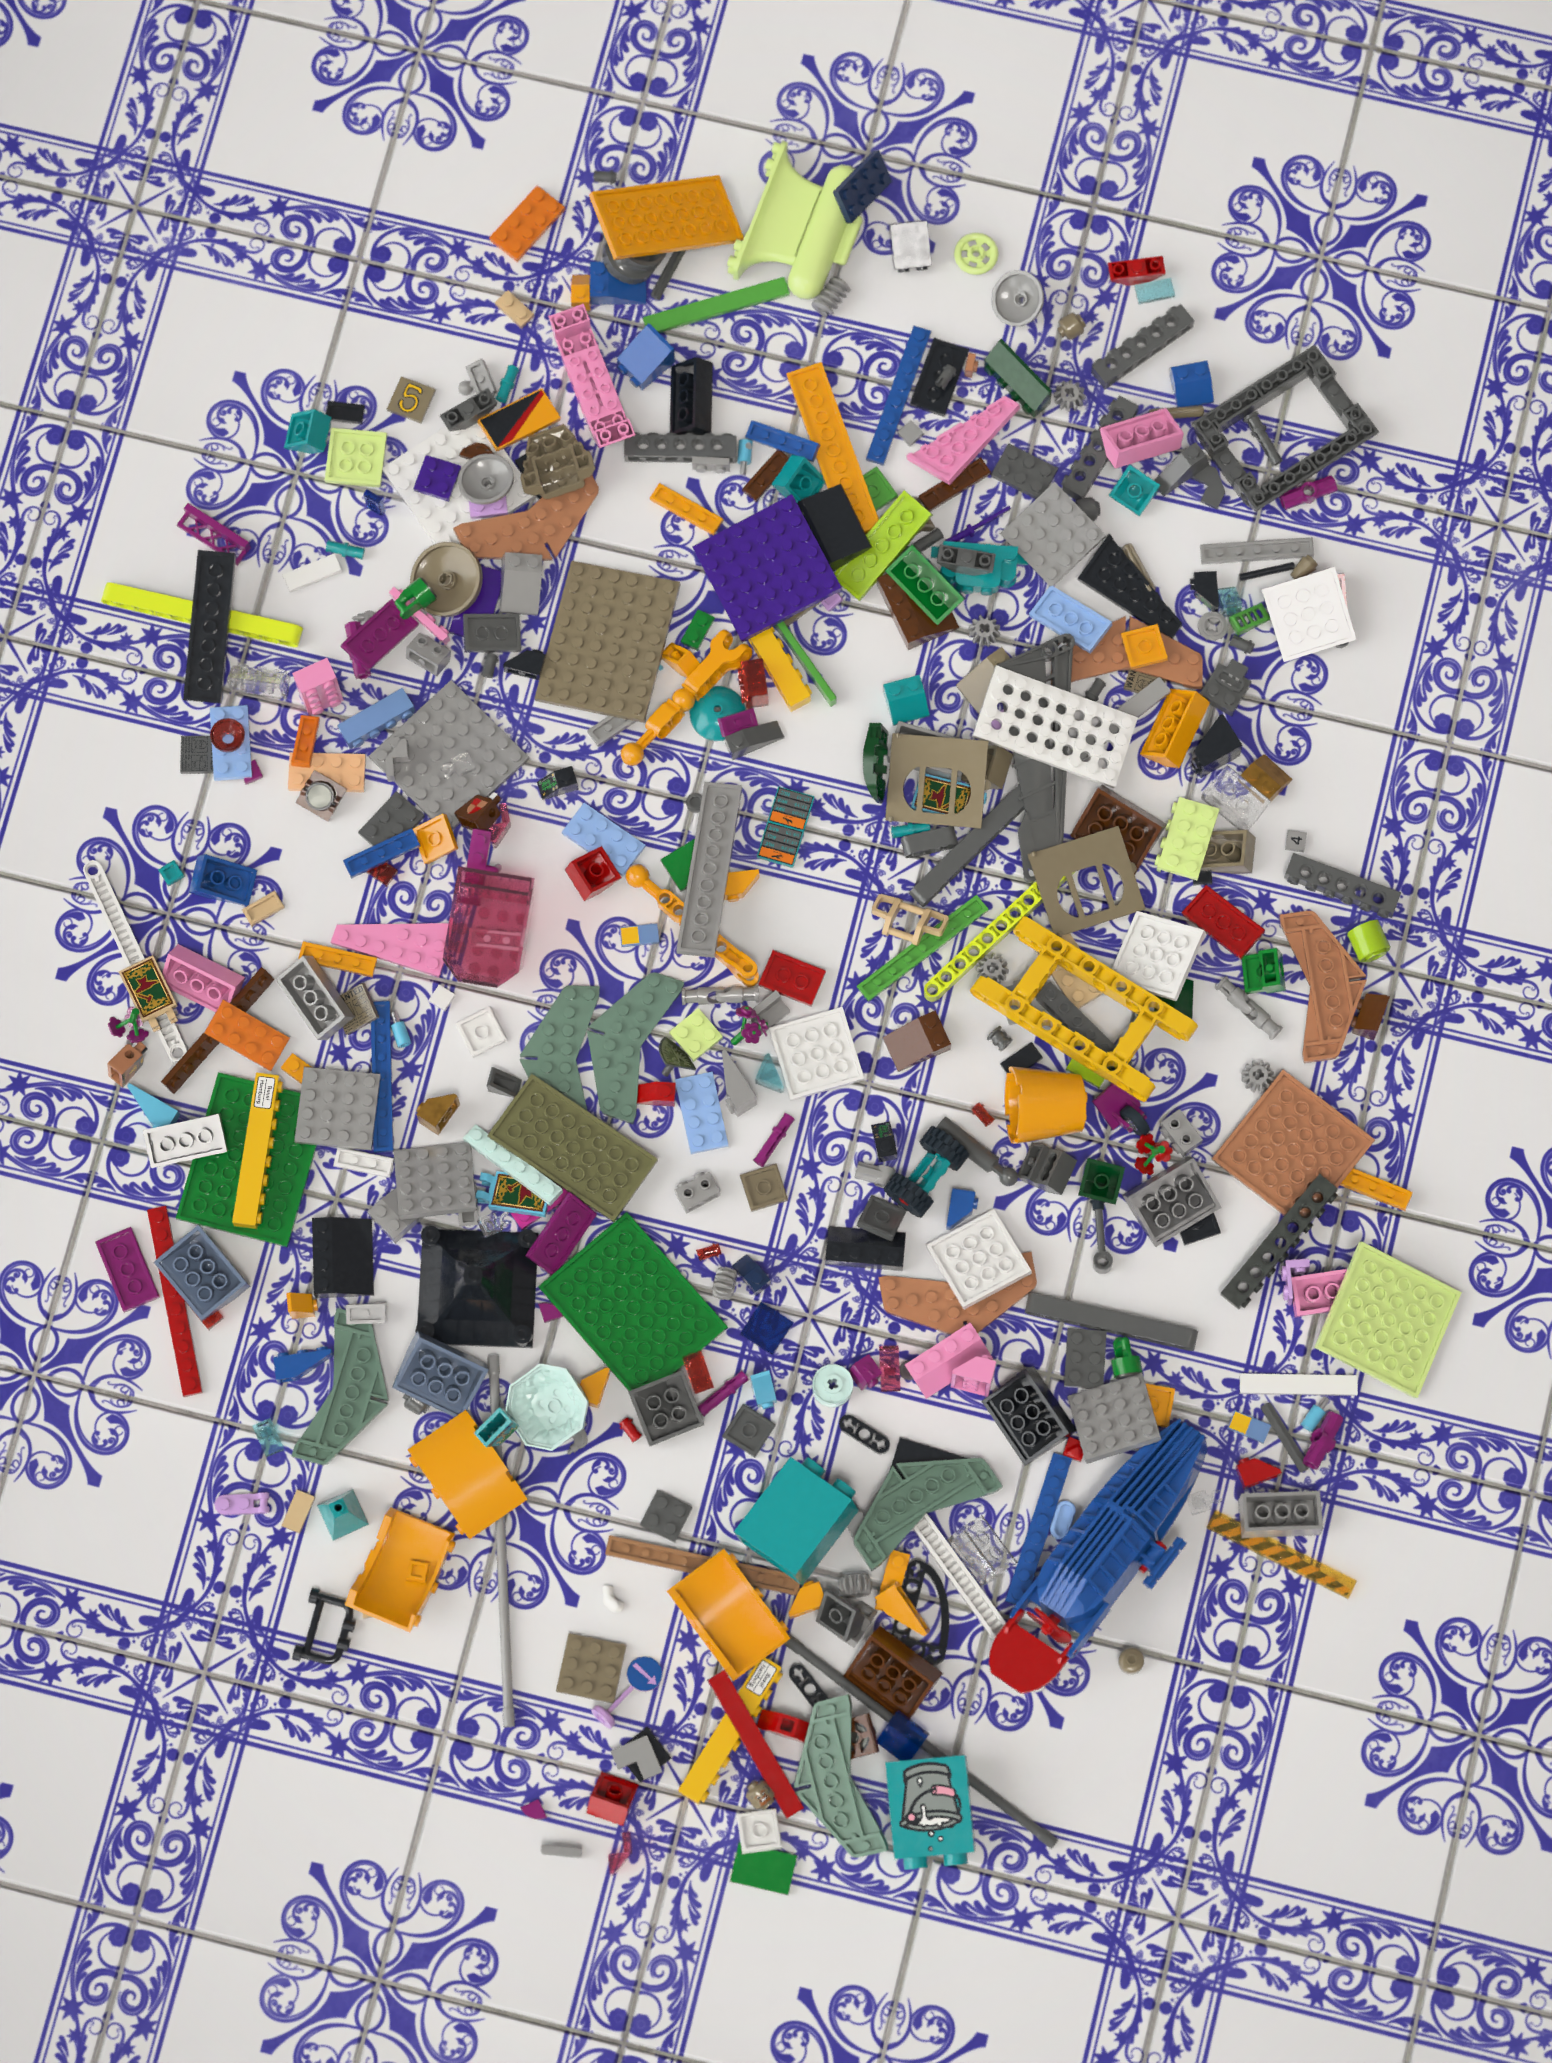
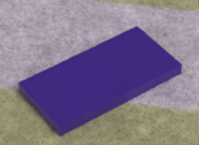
(485, 602)

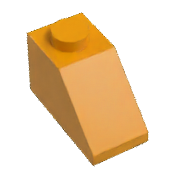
(580, 291)
(680, 659)
(740, 883)
(301, 1305)
(595, 1386)
(807, 1599)

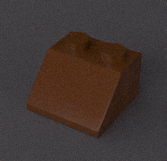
(1370, 1015)

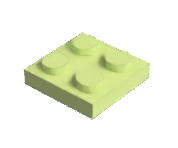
(696, 1035)

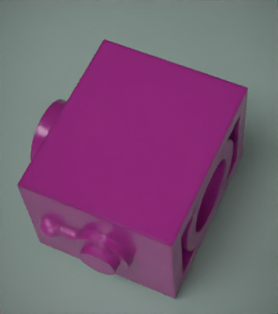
(865, 1373)

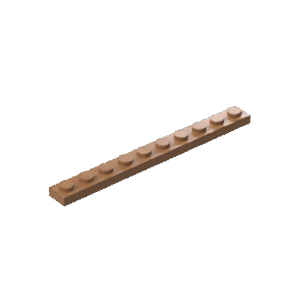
(688, 1562)

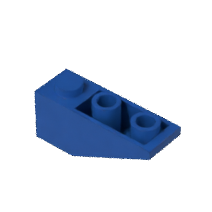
(295, 1366)

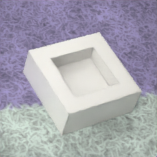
(442, 998)

